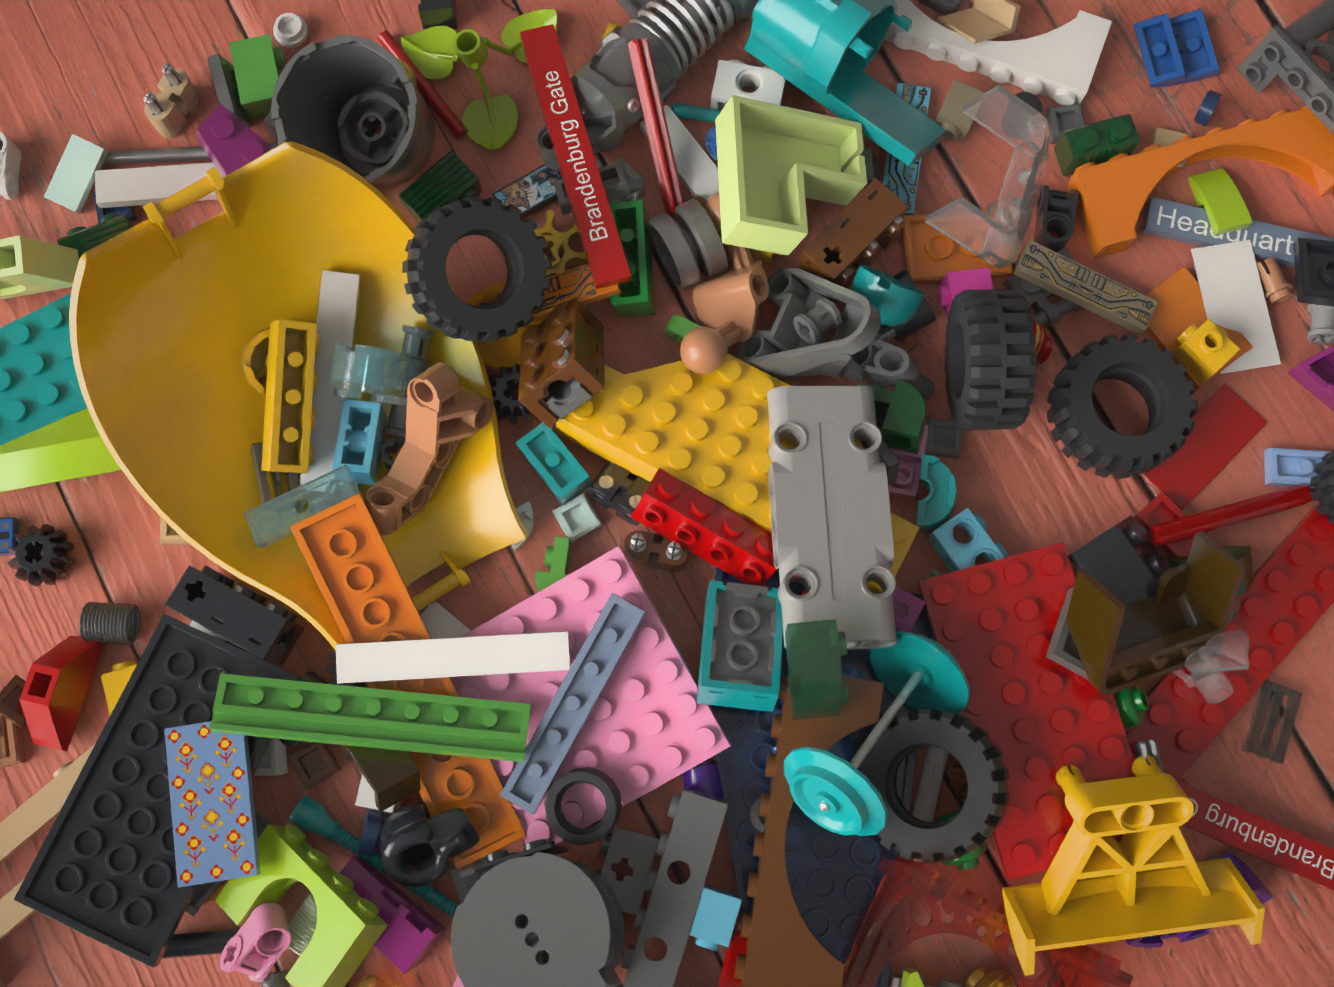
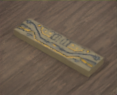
(1085, 287)

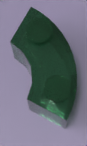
(815, 669)

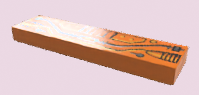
(564, 287)

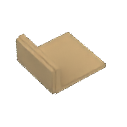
(983, 21)

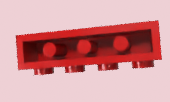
(707, 528)

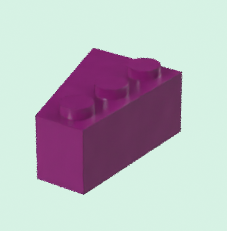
(410, 927)

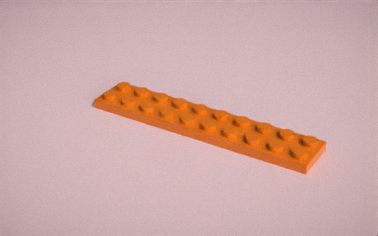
(376, 606)

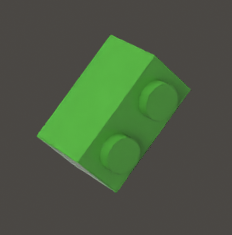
(256, 70)

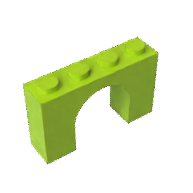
(345, 921)

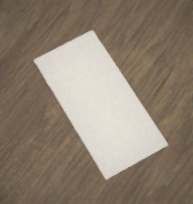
(1236, 300)

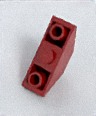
(58, 690)

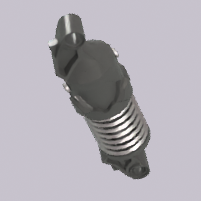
(607, 82)

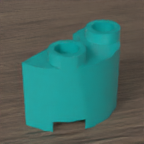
(942, 499)

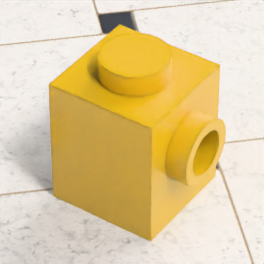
(1205, 349)

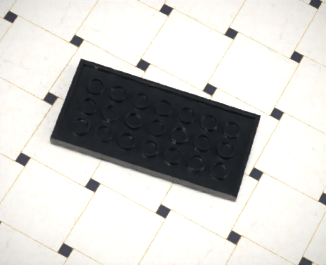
(112, 844)

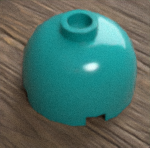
(893, 299)

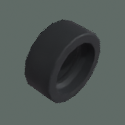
(554, 808)

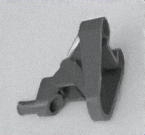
(852, 353)

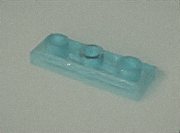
(272, 519)

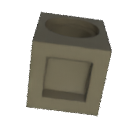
(951, 115)

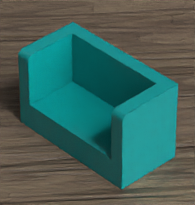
(553, 463)

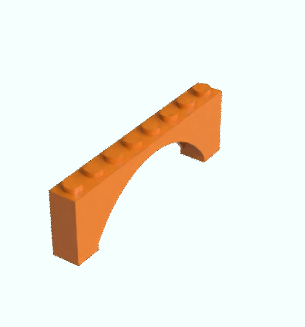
(1116, 190)

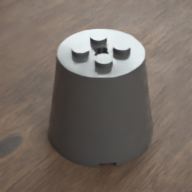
(338, 96)

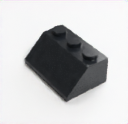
(1123, 561)

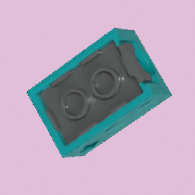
(740, 647)

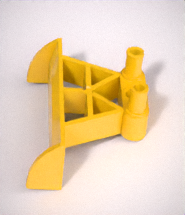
(1129, 887)

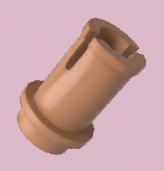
(1274, 282)

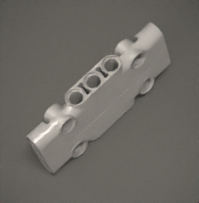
(831, 511)

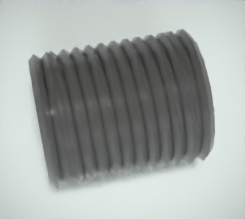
(109, 622)

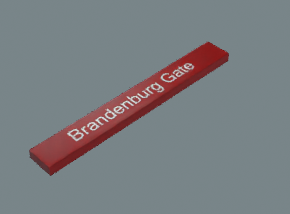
(575, 157)
(1260, 837)

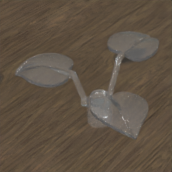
(1221, 654)

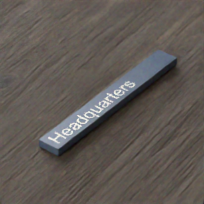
(1192, 226)

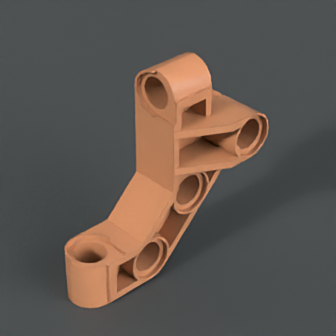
(436, 421)

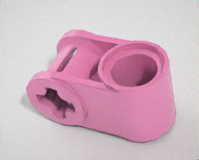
(258, 943)

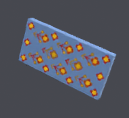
(211, 805)

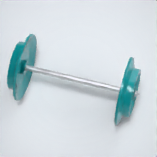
(833, 789)

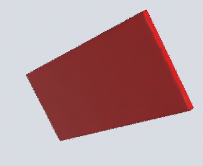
(1217, 437)

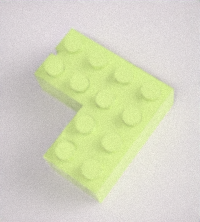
(775, 160)

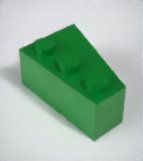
(632, 226)

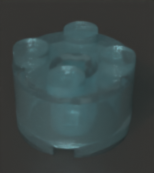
(370, 372)

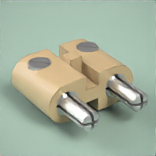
(174, 101)

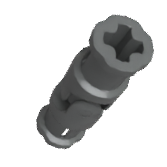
(416, 344)

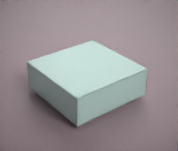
(577, 518)

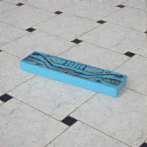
(897, 176)

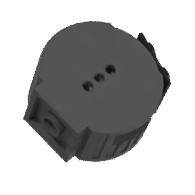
(538, 923)

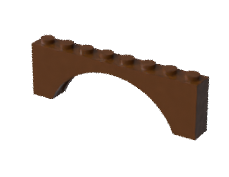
(779, 943)

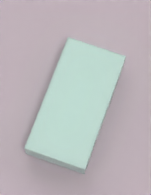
(75, 173)

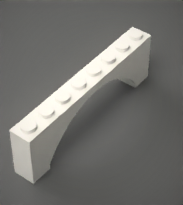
(1049, 64)

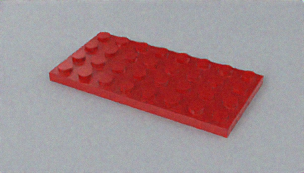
(1036, 711)

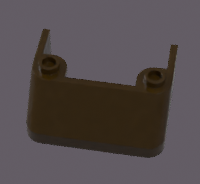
(1157, 634)

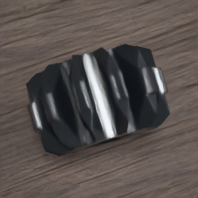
(502, 398)
(31, 565)

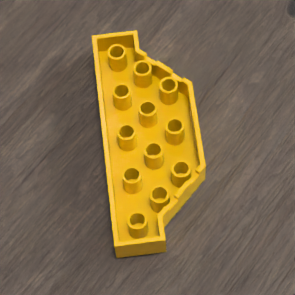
(700, 430)

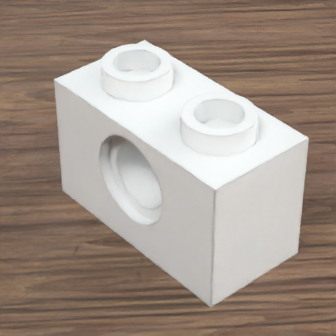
(735, 75)

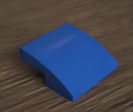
(1176, 49)

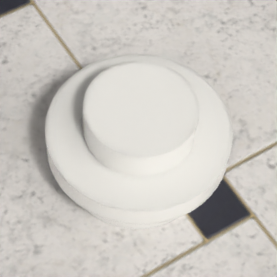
(290, 30)

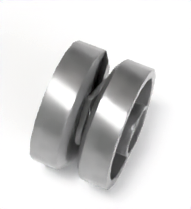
(688, 244)

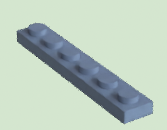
(573, 703)

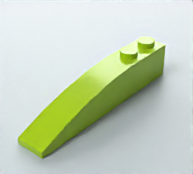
(55, 453)

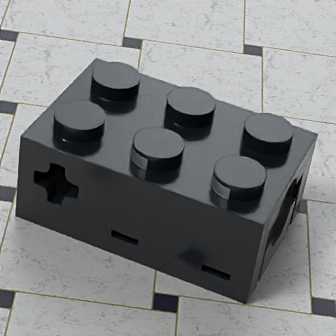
(236, 614)

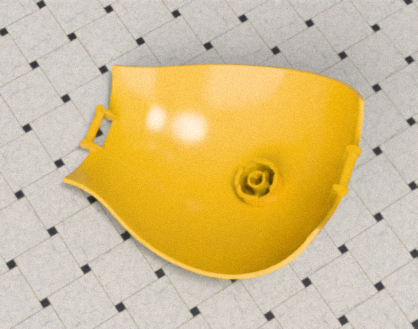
(178, 361)

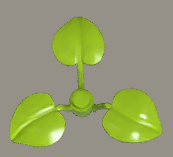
(435, 50)

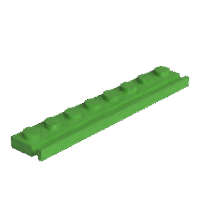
(371, 718)

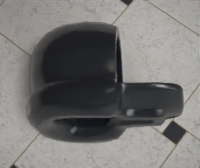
(422, 847)

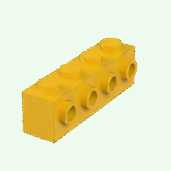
(289, 396)

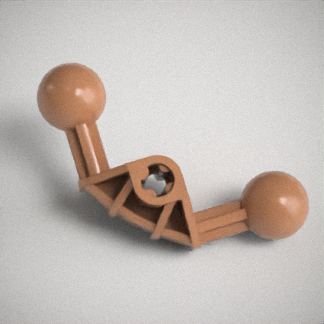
(725, 304)

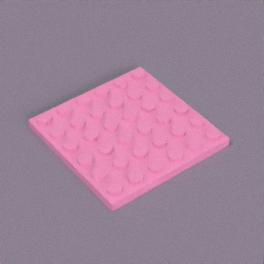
(647, 715)

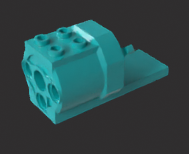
(824, 54)

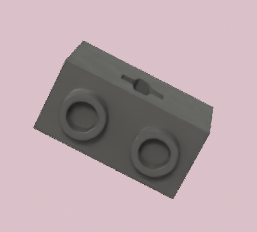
(640, 851)

